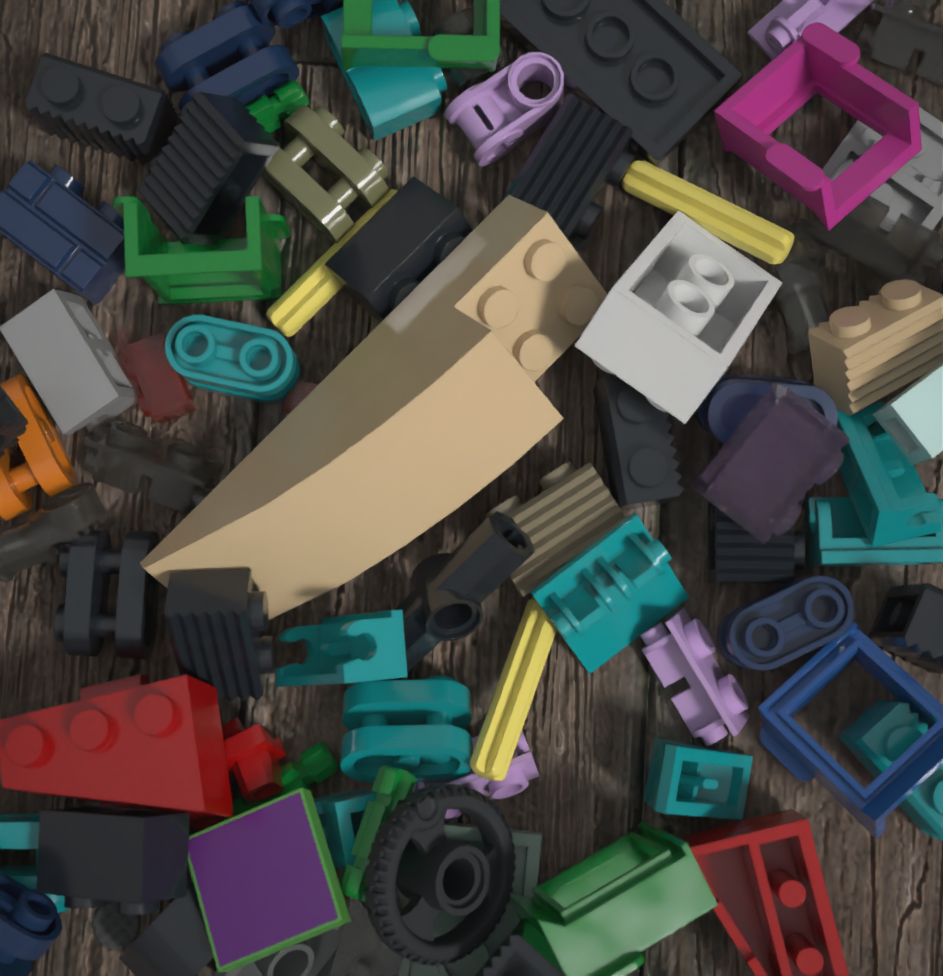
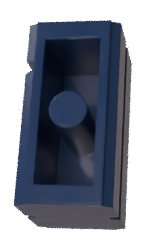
(62, 230)

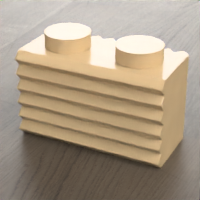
(878, 345)

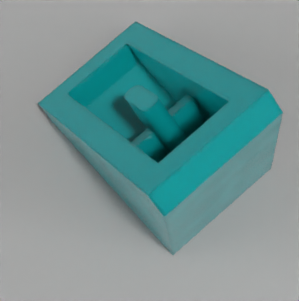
(697, 780)

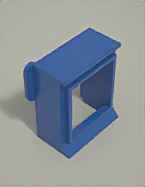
(808, 760)

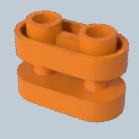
(42, 449)

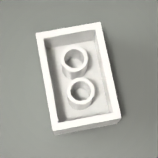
(678, 316)

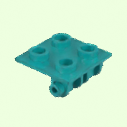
(611, 593)

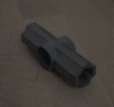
(456, 583)

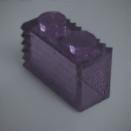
(772, 463)

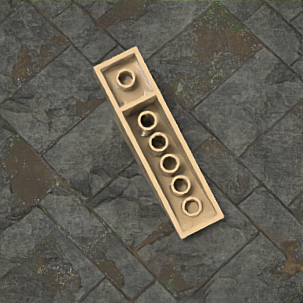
(404, 422)

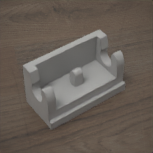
(70, 362)

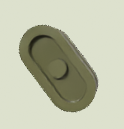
(356, 174)

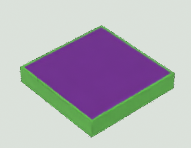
(265, 880)

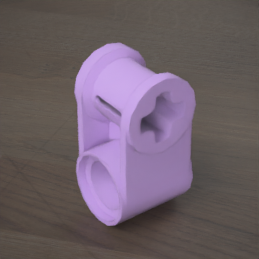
(499, 115)

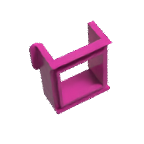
(825, 65)

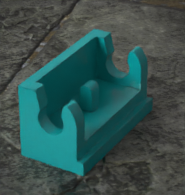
(884, 483)
(839, 539)
(347, 650)

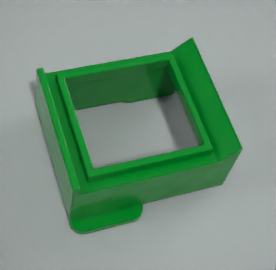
(442, 50)
(205, 273)
(617, 903)

